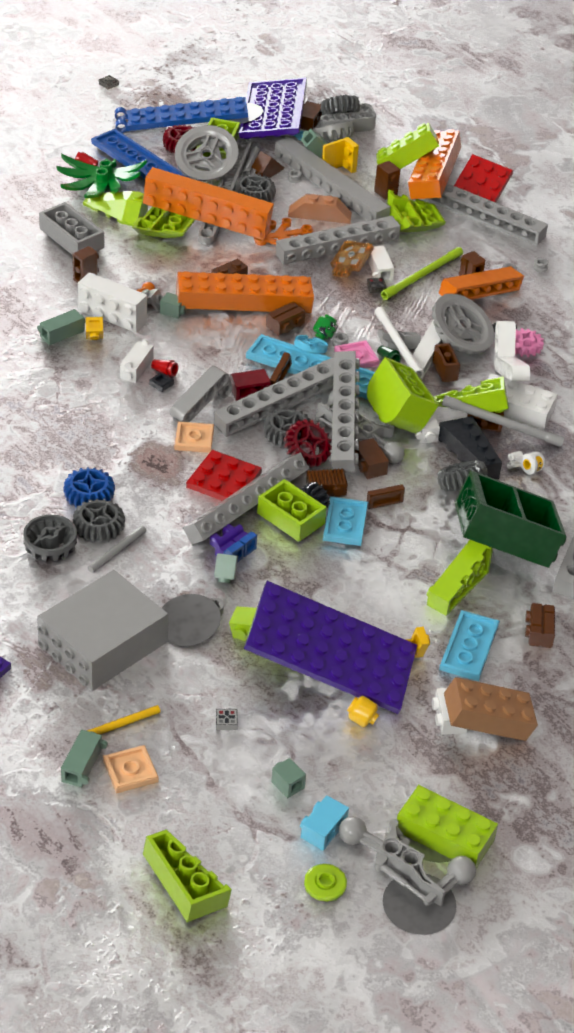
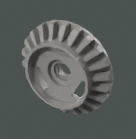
(210, 140)
(476, 322)

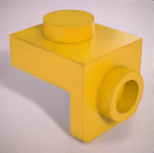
(94, 328)
(421, 639)

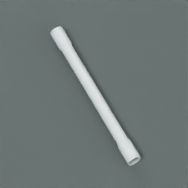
(384, 319)

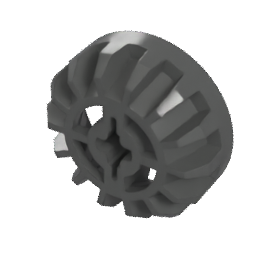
(45, 535)

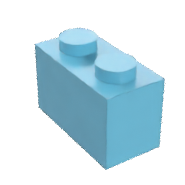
(323, 822)

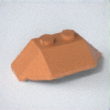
(320, 208)

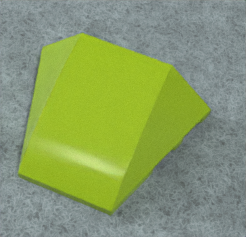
(414, 215)
(162, 224)

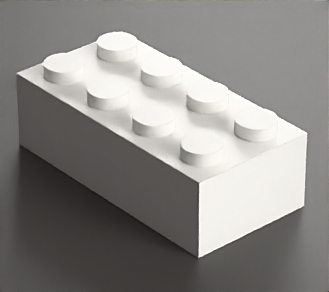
(112, 302)
(528, 403)

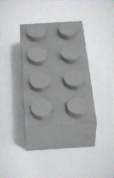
(70, 228)

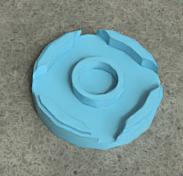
(313, 345)

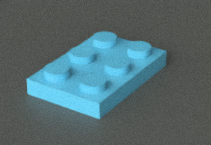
(345, 521)

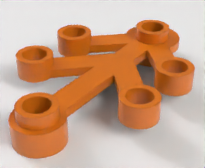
(280, 233)

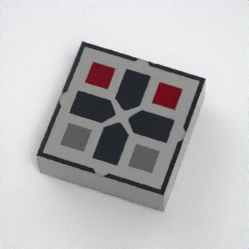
(226, 719)

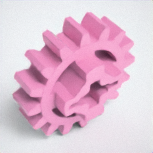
(528, 342)

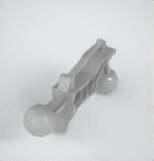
(393, 450)
(460, 869)

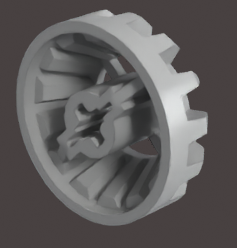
(336, 131)

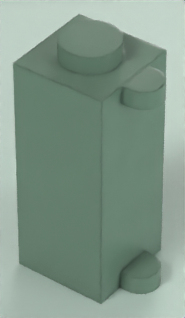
(314, 142)
(61, 327)
(82, 758)

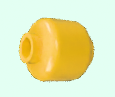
(363, 711)

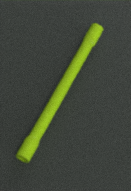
(394, 289)

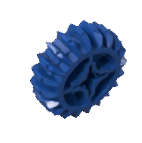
(88, 485)

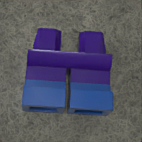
(234, 541)

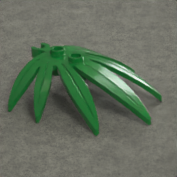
(97, 176)

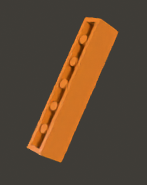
(483, 283)

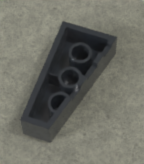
(469, 443)

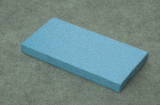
(469, 645)

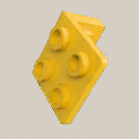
(342, 153)

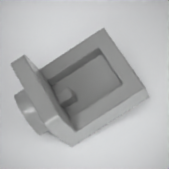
(153, 297)

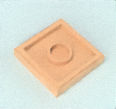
(194, 437)
(130, 769)

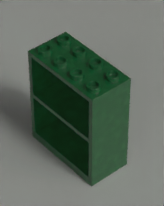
(509, 519)

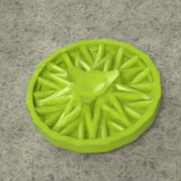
(325, 882)

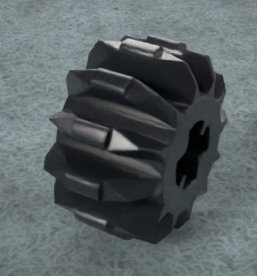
(317, 492)

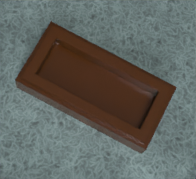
(281, 369)
(385, 496)

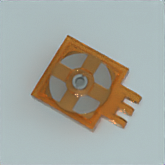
(350, 258)

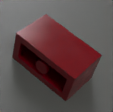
(248, 382)

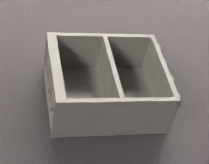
(102, 629)

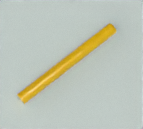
(126, 720)

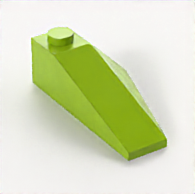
(123, 206)
(488, 396)

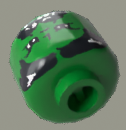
(325, 327)

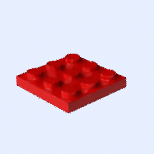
(484, 178)
(222, 475)

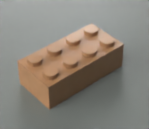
(490, 709)

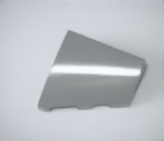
(410, 339)

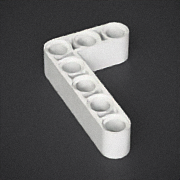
(504, 359)

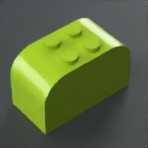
(400, 396)

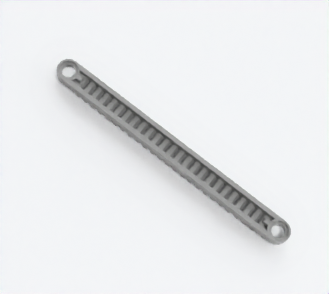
(228, 183)

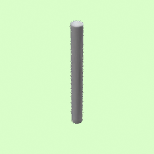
(116, 549)

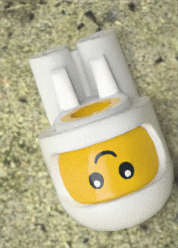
(529, 462)

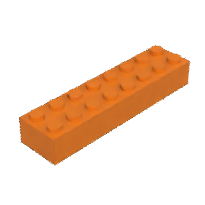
(435, 167)
(208, 203)
(243, 291)

